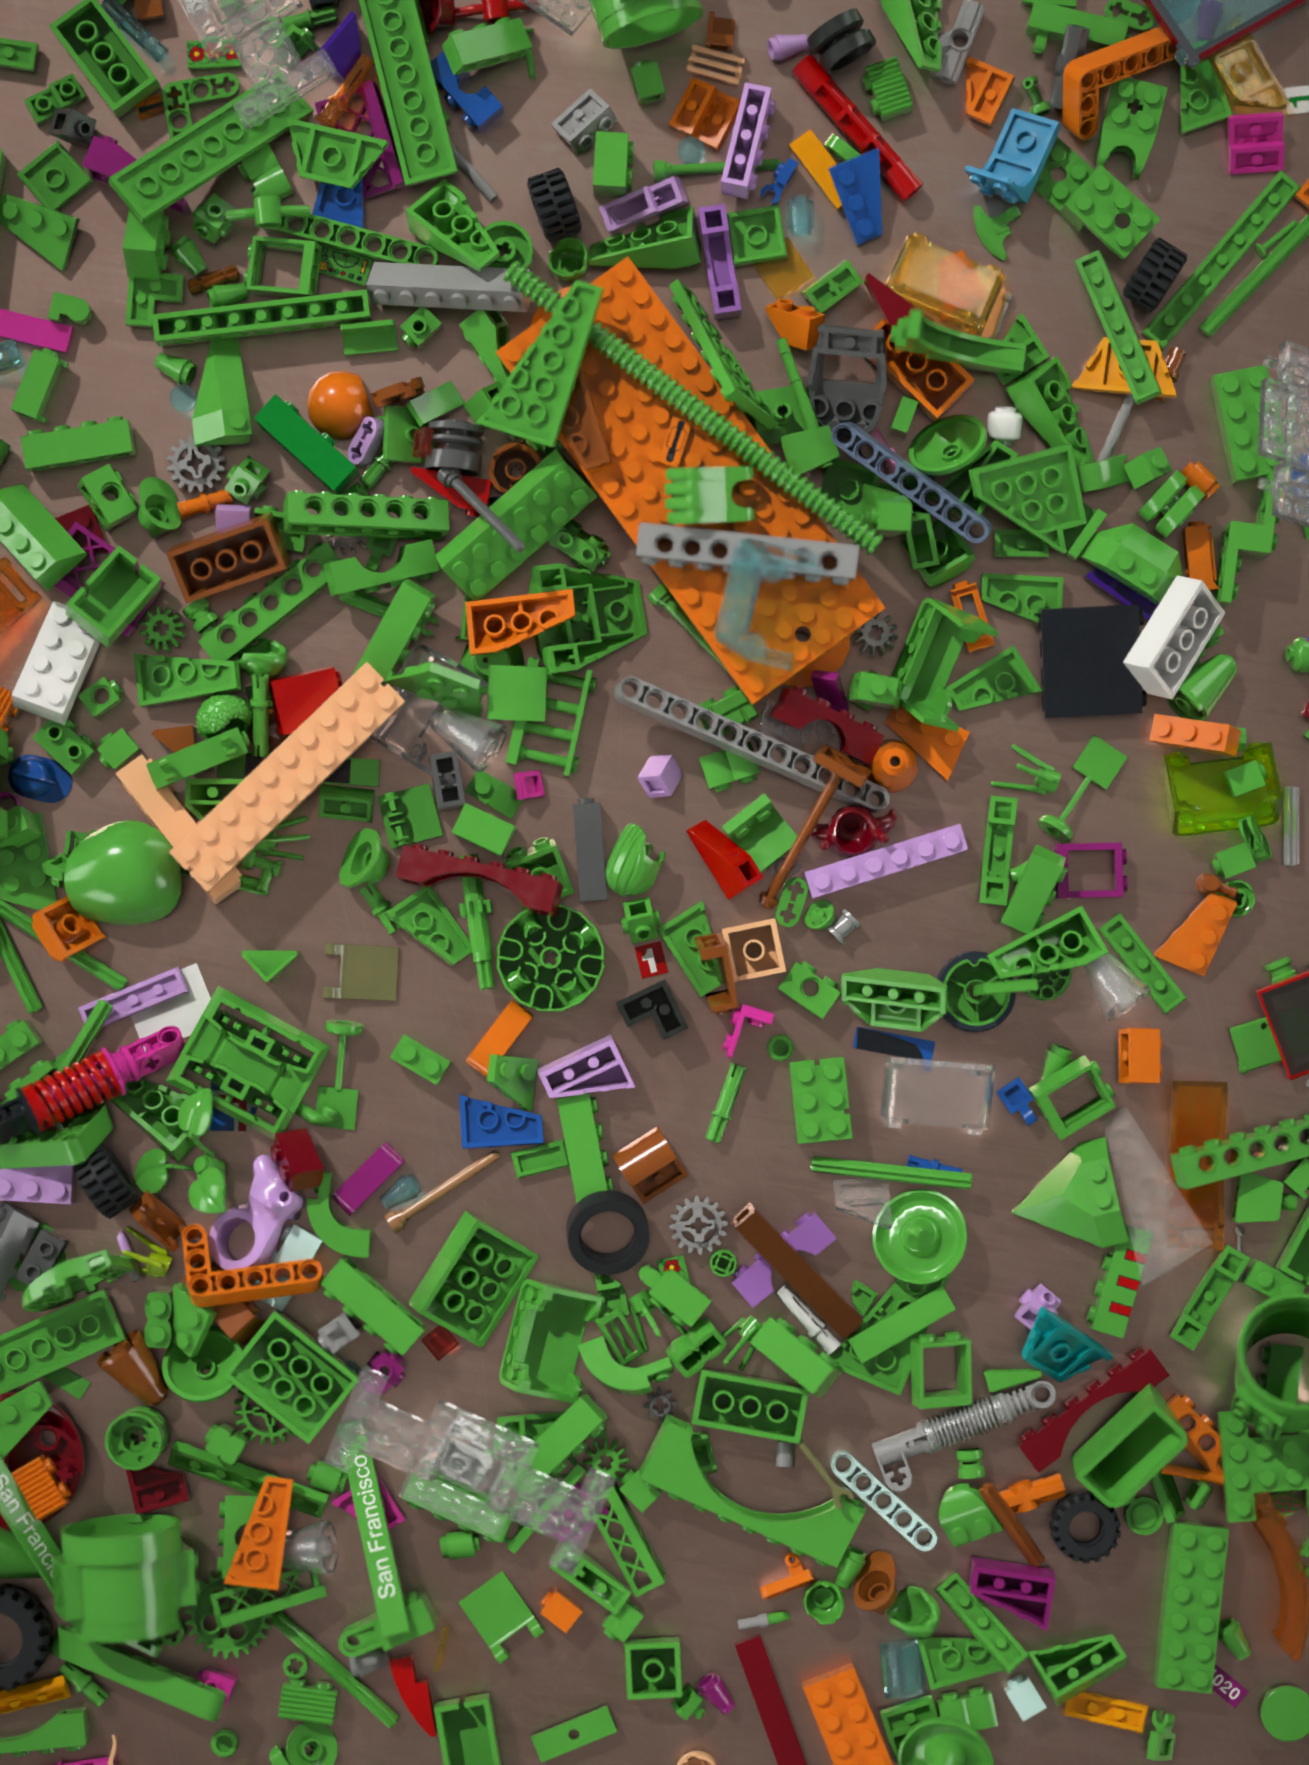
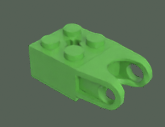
(1128, 131)
(368, 1630)

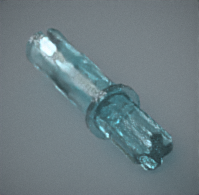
(134, 29)

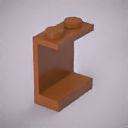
(711, 947)

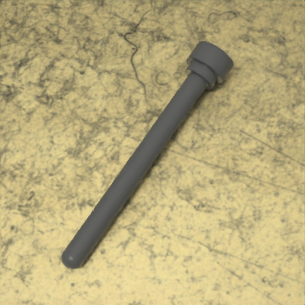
(452, 478)

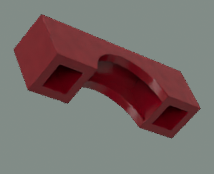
(856, 739)

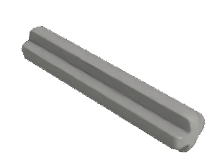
(1291, 826)

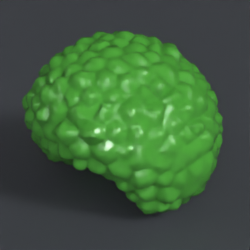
(222, 714)

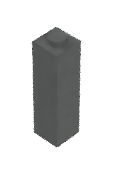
(590, 850)

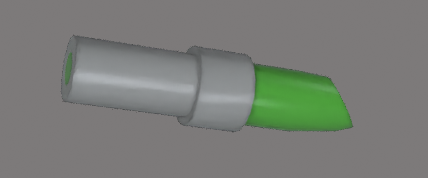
(763, 1620)

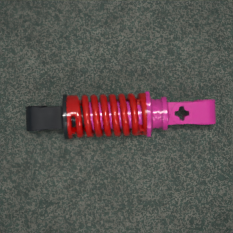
(85, 1082)

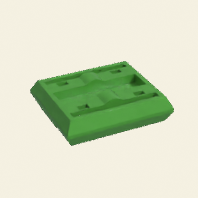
(248, 1062)

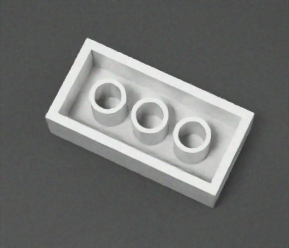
(1174, 637)
(55, 667)

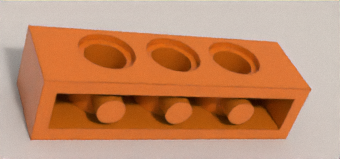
(1202, 1427)

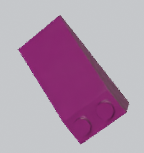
(108, 158)

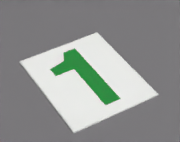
(1298, 98)

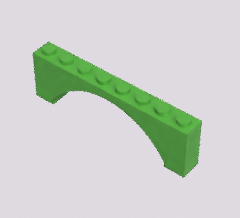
(818, 1531)

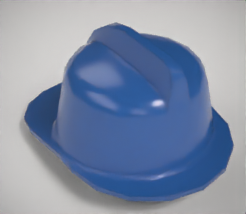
(39, 779)

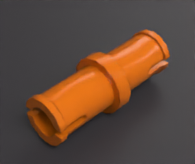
(204, 503)

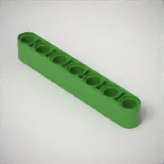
(360, 246)
(139, 1674)

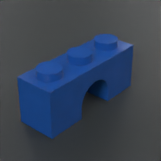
(478, 108)

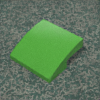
(517, 693)

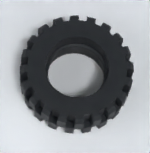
(35, 1636)

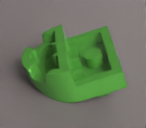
(966, 1515)

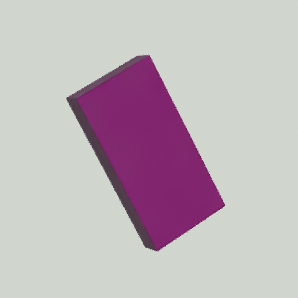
(830, 688)

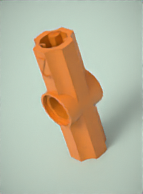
(1029, 1494)

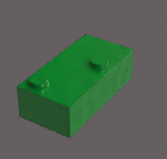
(306, 445)

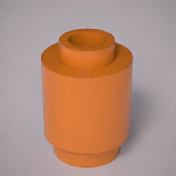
(1200, 476)

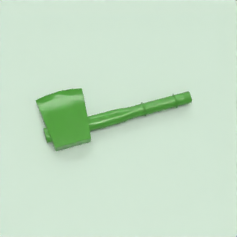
(813, 446)

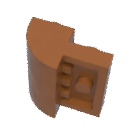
(650, 1165)

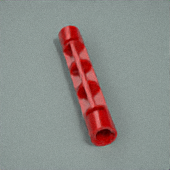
(856, 126)

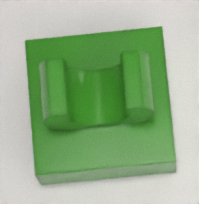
(55, 868)
(689, 1703)

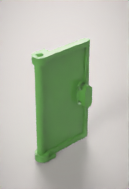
(1254, 1045)

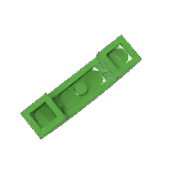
(997, 850)
(1209, 1296)
(533, 1424)

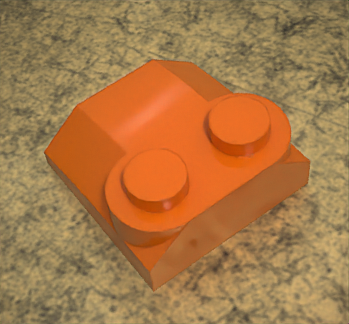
(64, 930)

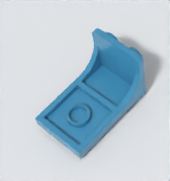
(1017, 157)

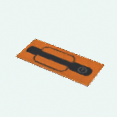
(154, 105)
(675, 442)

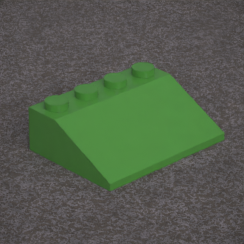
(473, 1279)
(292, 1376)

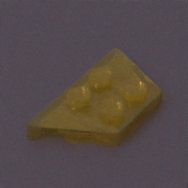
(1248, 76)

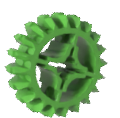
(272, 1431)

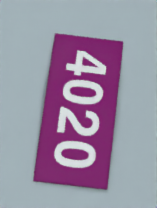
(1227, 1687)

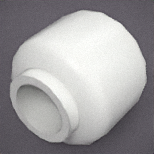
(1004, 425)

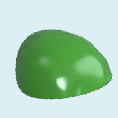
(123, 875)

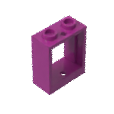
(1120, 881)

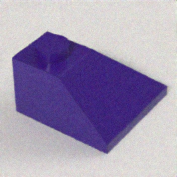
(345, 46)

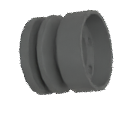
(455, 446)

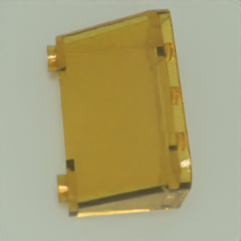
(945, 283)

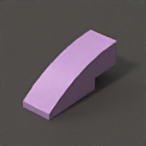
(644, 204)

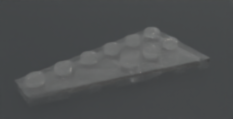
(1156, 1213)

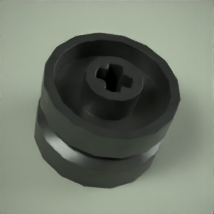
(841, 41)

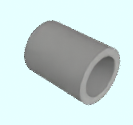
(785, 1454)

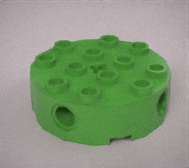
(548, 985)

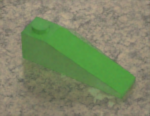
(663, 244)
(222, 401)
(156, 1113)

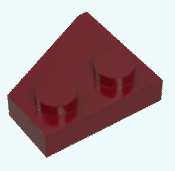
(156, 1488)

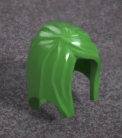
(629, 867)

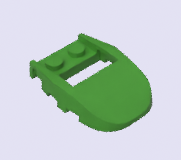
(73, 1276)

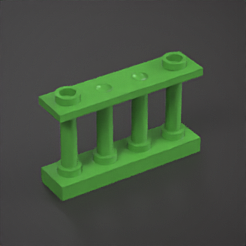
(519, 752)

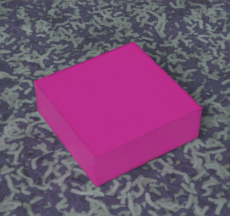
(529, 785)

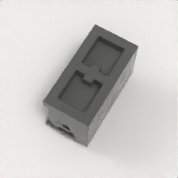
(42, 1255)

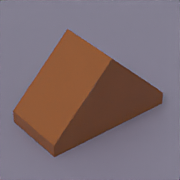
(177, 737)

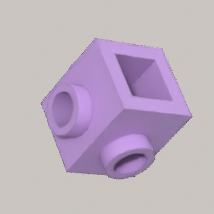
(1033, 1301)

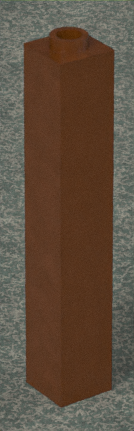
(797, 1271)

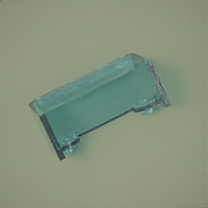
(749, 565)

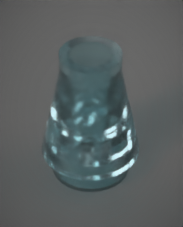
(401, 1191)

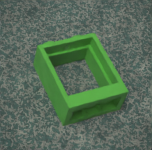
(309, 268)
(1082, 1115)
(944, 1398)

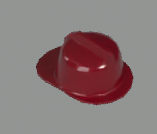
(437, 13)

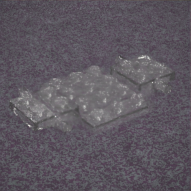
(1286, 432)

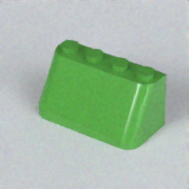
(1130, 1448)

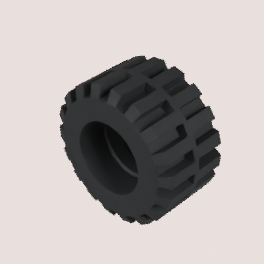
(554, 205)
(1155, 274)
(106, 1182)
(1094, 1548)

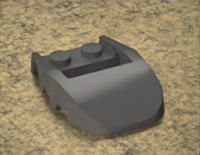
(847, 400)

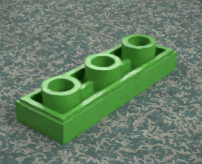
(558, 1741)

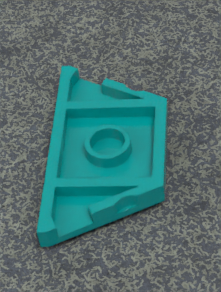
(1060, 1347)

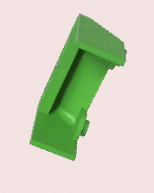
(930, 657)

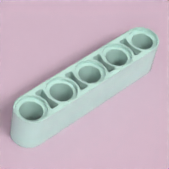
(889, 1512)

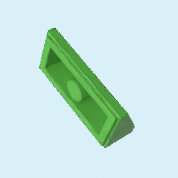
(346, 803)

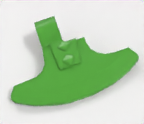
(995, 229)

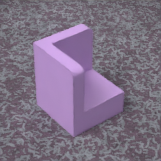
(660, 776)

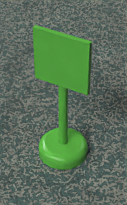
(1098, 764)
(340, 1098)

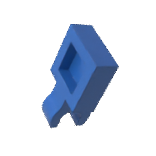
(783, 176)
(1016, 1097)

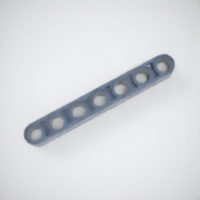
(898, 478)

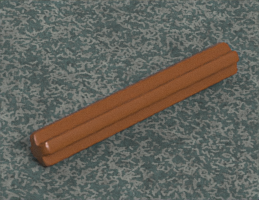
(1011, 1524)

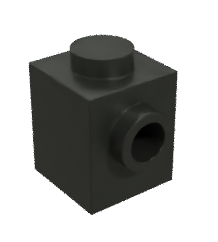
(72, 127)

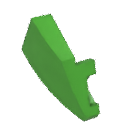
(612, 1294)

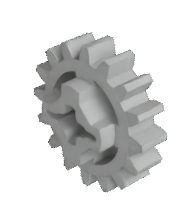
(183, 466)
(698, 1236)

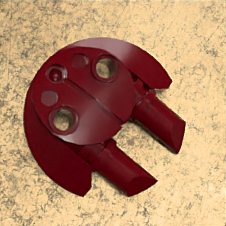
(65, 1453)

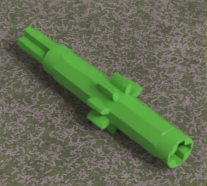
(476, 912)

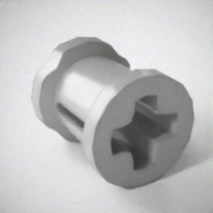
(843, 926)

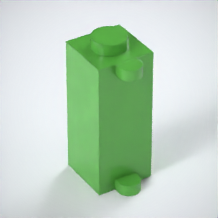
(38, 384)

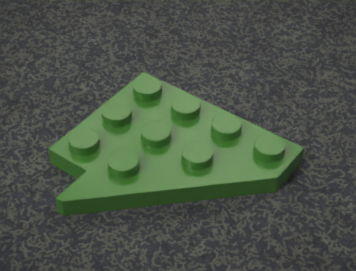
(1034, 492)

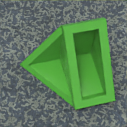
(270, 963)

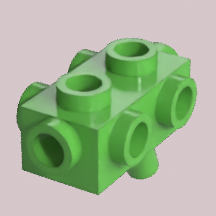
(585, 549)

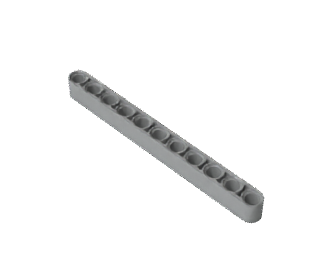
(738, 745)

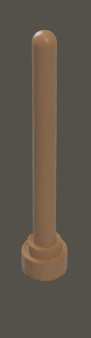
(399, 1218)

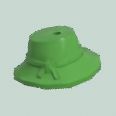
(510, 656)
(364, 859)

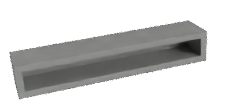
(443, 287)

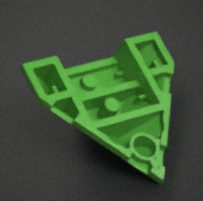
(1079, 1197)

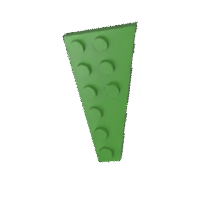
(725, 366)

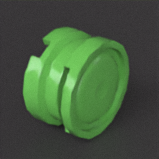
(1244, 897)
(1143, 1515)

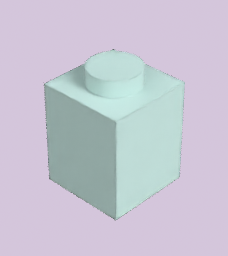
(1024, 1697)

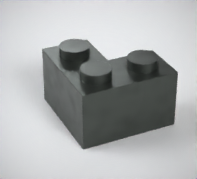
(654, 1002)

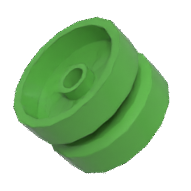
(513, 239)
(1171, 504)

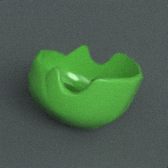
(568, 259)
(824, 1602)

